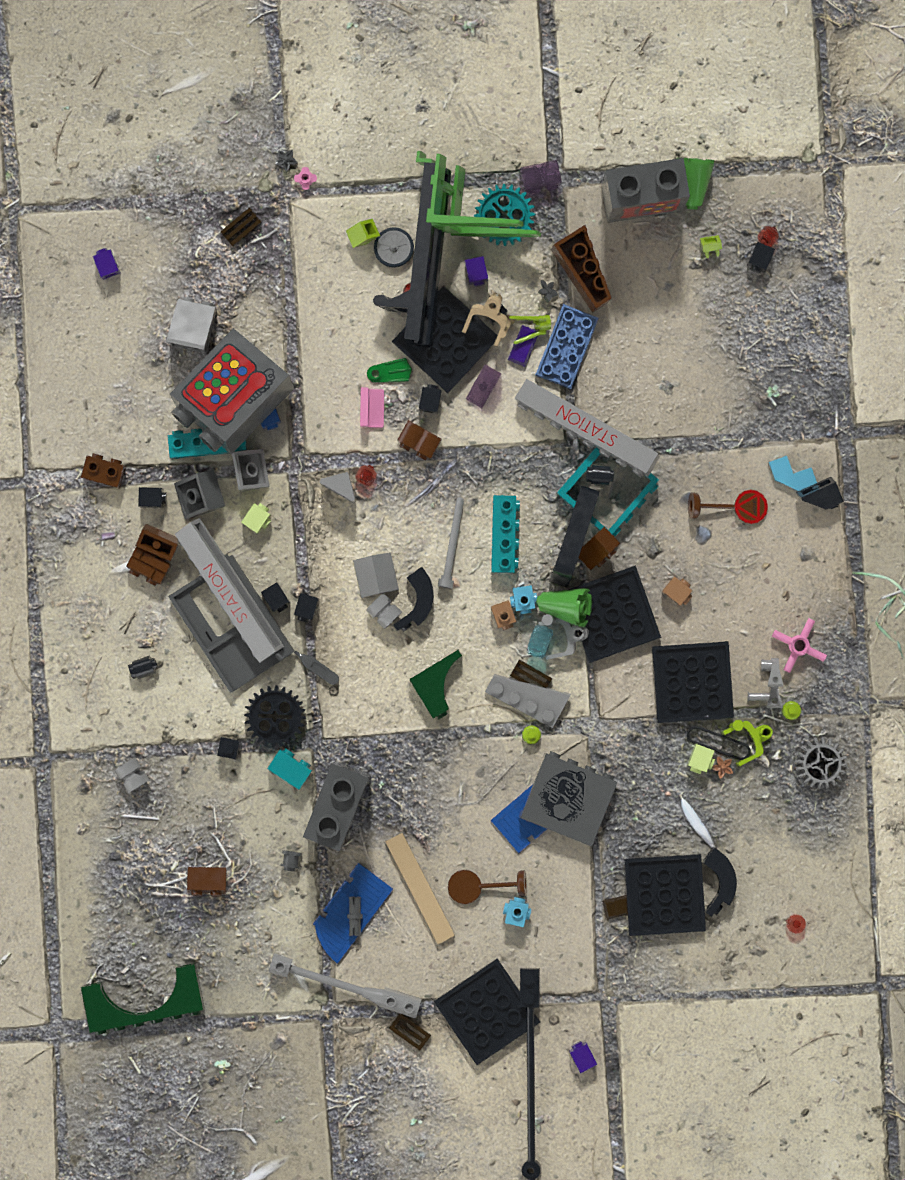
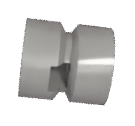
(383, 611)
(132, 775)

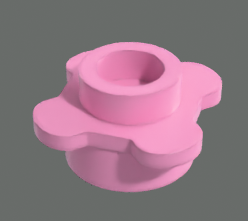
(310, 178)

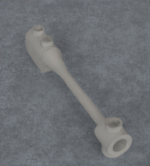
(385, 998)

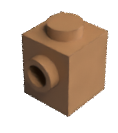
(678, 591)
(503, 615)

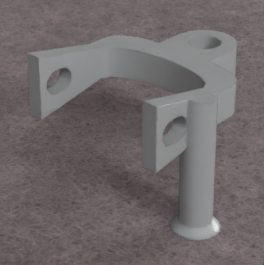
(572, 634)
(774, 682)

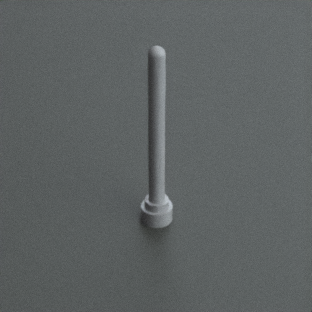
(446, 579)

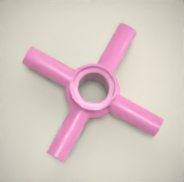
(806, 650)

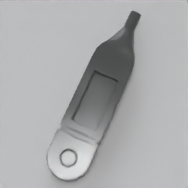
(318, 668)

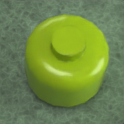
(791, 710)
(531, 734)

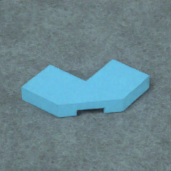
(783, 474)

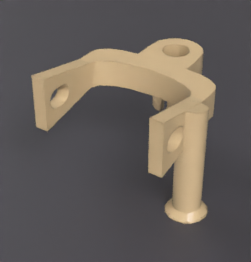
(492, 311)

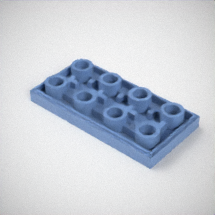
(566, 346)

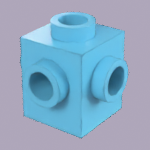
(520, 592)
(516, 919)

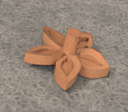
(722, 767)

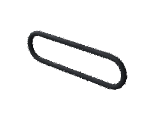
(722, 736)

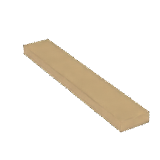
(420, 888)

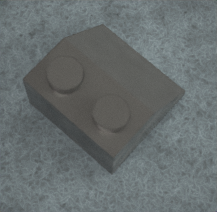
(199, 494)

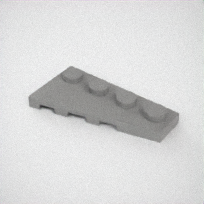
(533, 700)

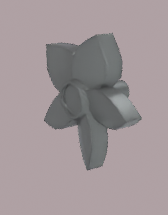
(286, 159)
(547, 290)

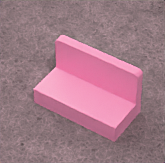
(372, 408)

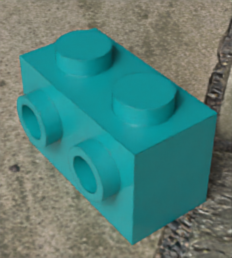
(290, 769)

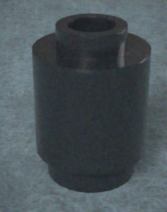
(599, 475)
(143, 667)

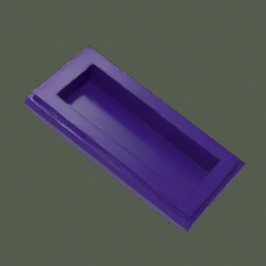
(521, 351)

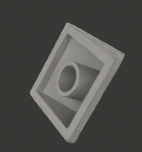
(250, 470)
(340, 485)
(376, 574)

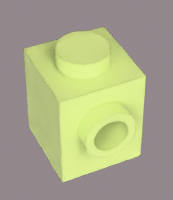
(257, 518)
(701, 759)

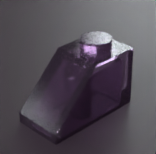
(483, 386)

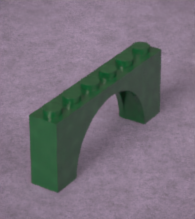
(105, 1014)

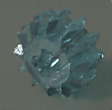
(539, 641)

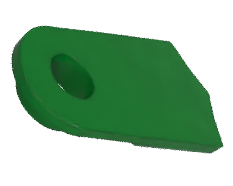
(391, 371)

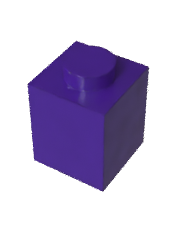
(106, 263)
(476, 271)
(582, 1056)

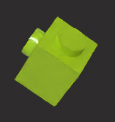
(362, 233)

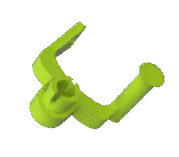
(756, 735)

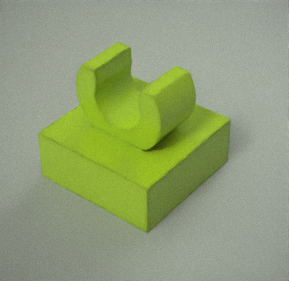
(711, 243)

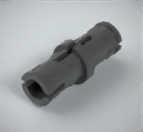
(355, 916)

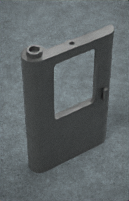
(228, 652)

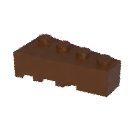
(580, 263)

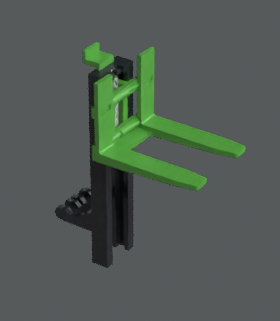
(431, 225)

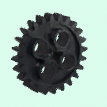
(275, 698)

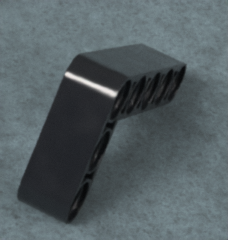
(574, 536)

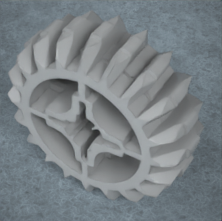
(818, 754)

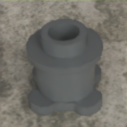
(290, 860)

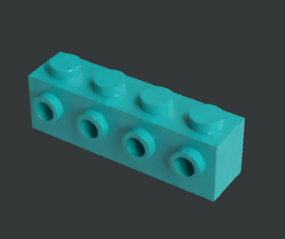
(190, 445)
(503, 534)

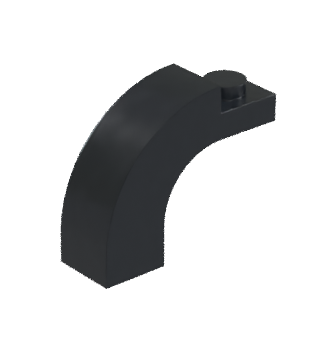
(425, 597)
(727, 880)

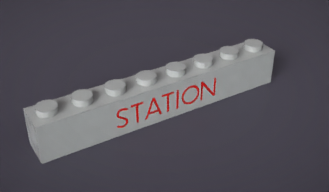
(586, 427)
(229, 590)

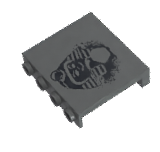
(568, 798)

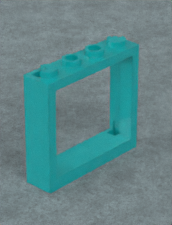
(627, 514)

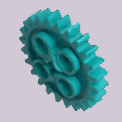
(516, 202)

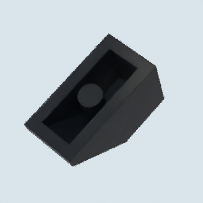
(822, 494)

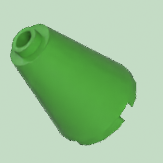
(698, 178)
(567, 605)

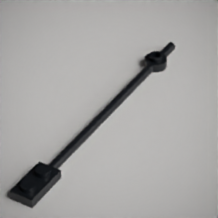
(530, 999)

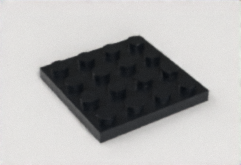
(451, 350)
(618, 615)
(692, 682)
(665, 894)
(485, 1011)

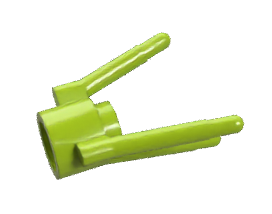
(541, 323)

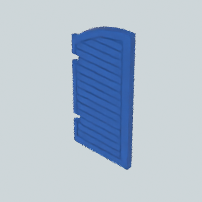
(515, 828)
(334, 928)

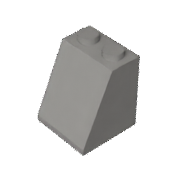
(192, 325)

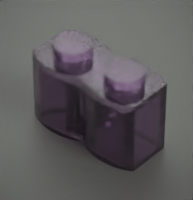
(540, 177)

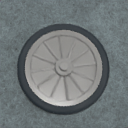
(393, 247)

